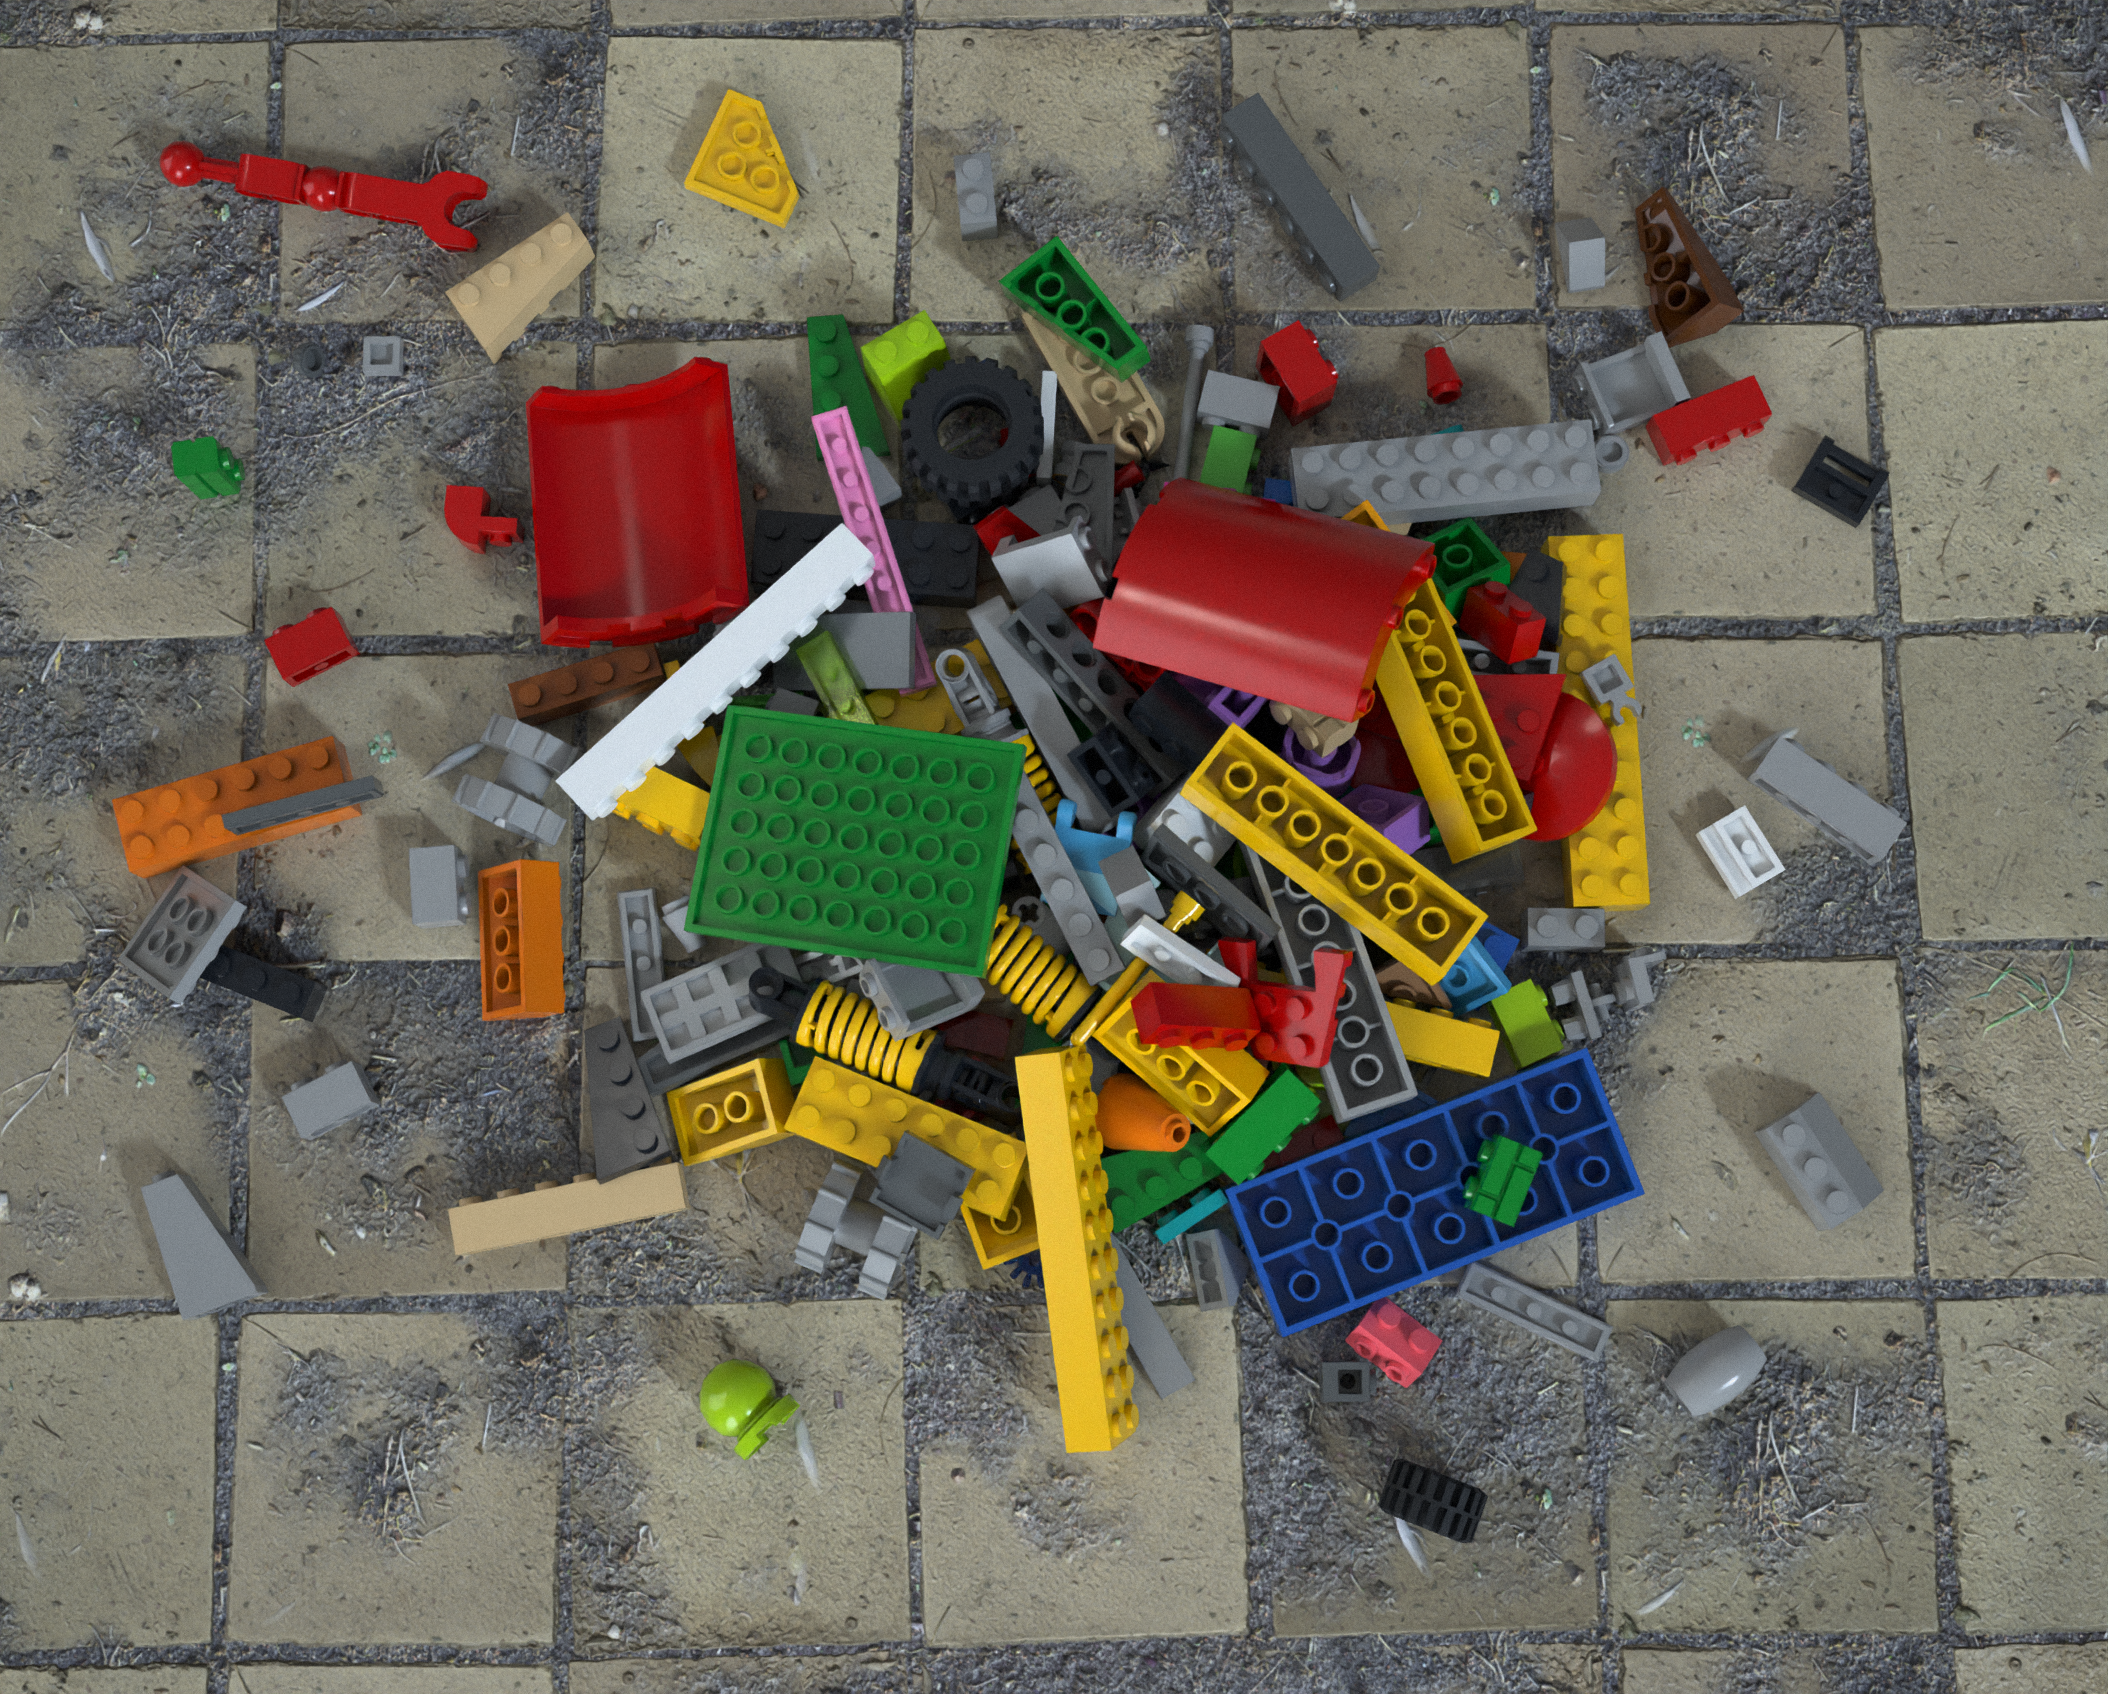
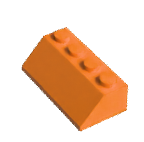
(521, 940)

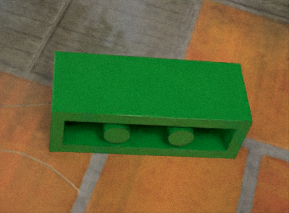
(1263, 1124)

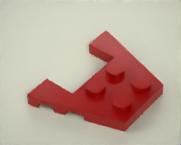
(1293, 1019)

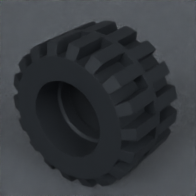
(1432, 1501)

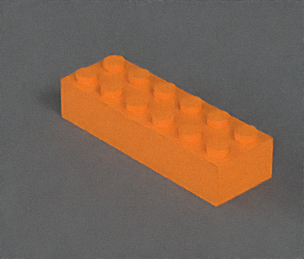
(184, 820)

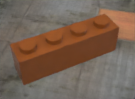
(587, 684)

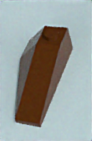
(1684, 280)

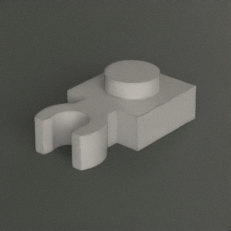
(1608, 684)

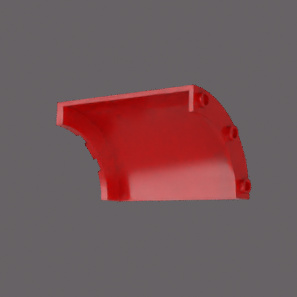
(636, 509)
(1261, 597)

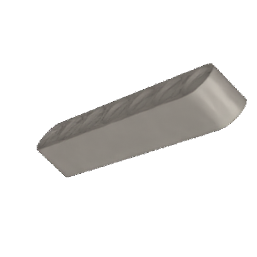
(1040, 712)

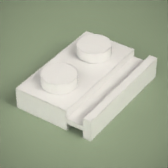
(1740, 852)

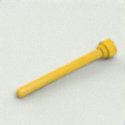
(1183, 911)

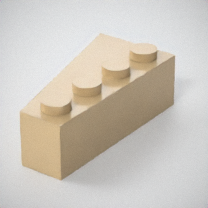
(520, 284)

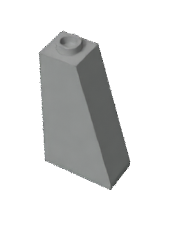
(197, 1249)

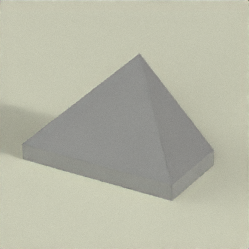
(1217, 1268)

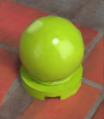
(742, 1403)

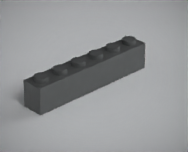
(1298, 198)

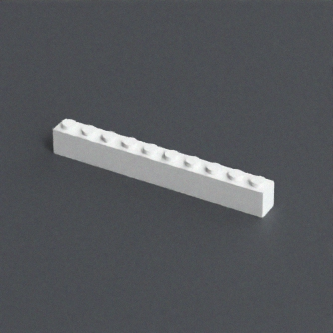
(717, 673)

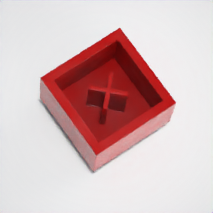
(1295, 365)

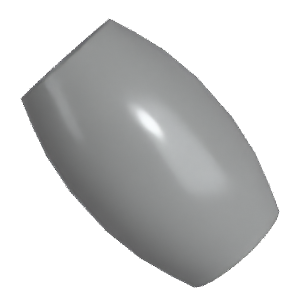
(1715, 1371)

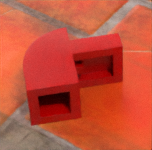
(469, 520)

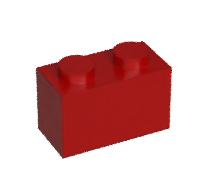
(1502, 622)
(311, 646)

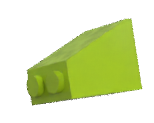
(901, 358)

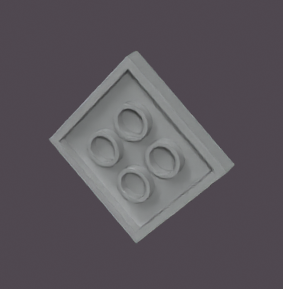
(182, 934)

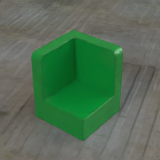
(798, 1061)

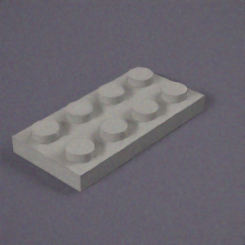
(712, 1000)

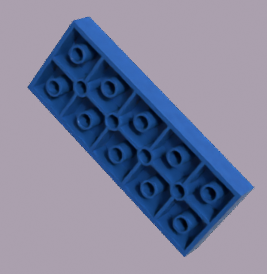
(1391, 1202)

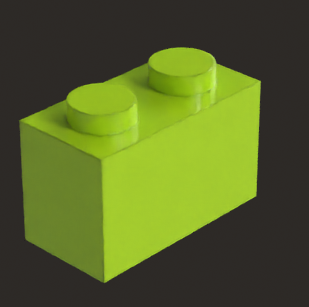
(1525, 1024)

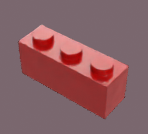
(1709, 421)
(1195, 1016)

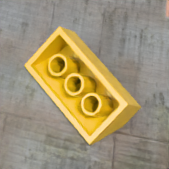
(1201, 1084)

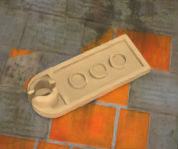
(1099, 400)

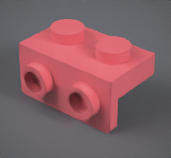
(1393, 1342)

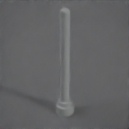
(1198, 341)

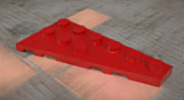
(1517, 705)

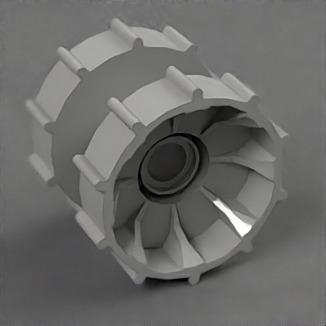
(516, 795)
(856, 1224)

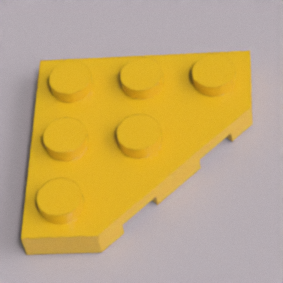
(744, 163)

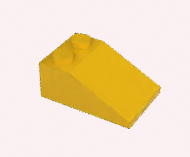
(732, 1110)
(1000, 1240)

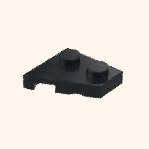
(1541, 584)

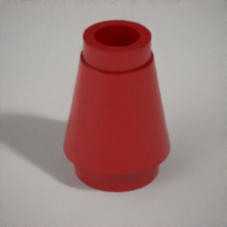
(1441, 377)

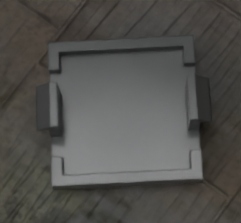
(921, 1184)

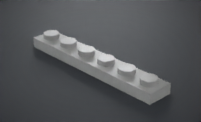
(1063, 888)

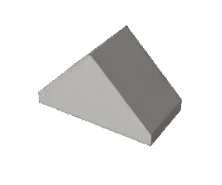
(1581, 254)
(884, 485)
(1131, 886)

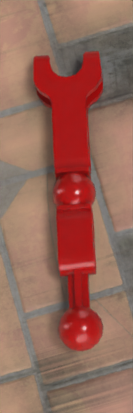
(327, 189)

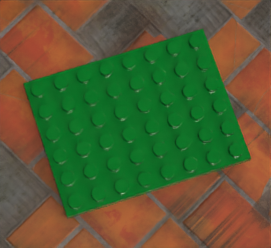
(856, 840)

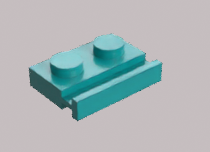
(1203, 1205)

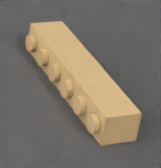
(567, 1208)

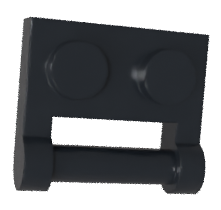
(1835, 490)

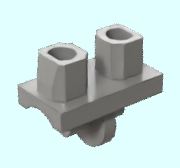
(1574, 991)

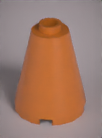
(1138, 1117)

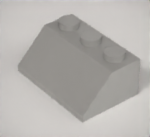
(1819, 1162)

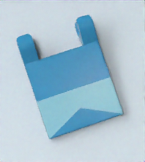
(1089, 848)

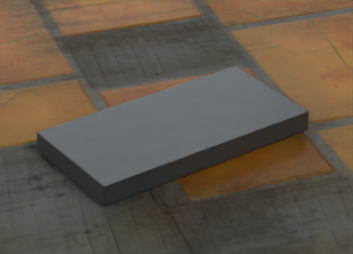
(873, 644)
(1223, 903)

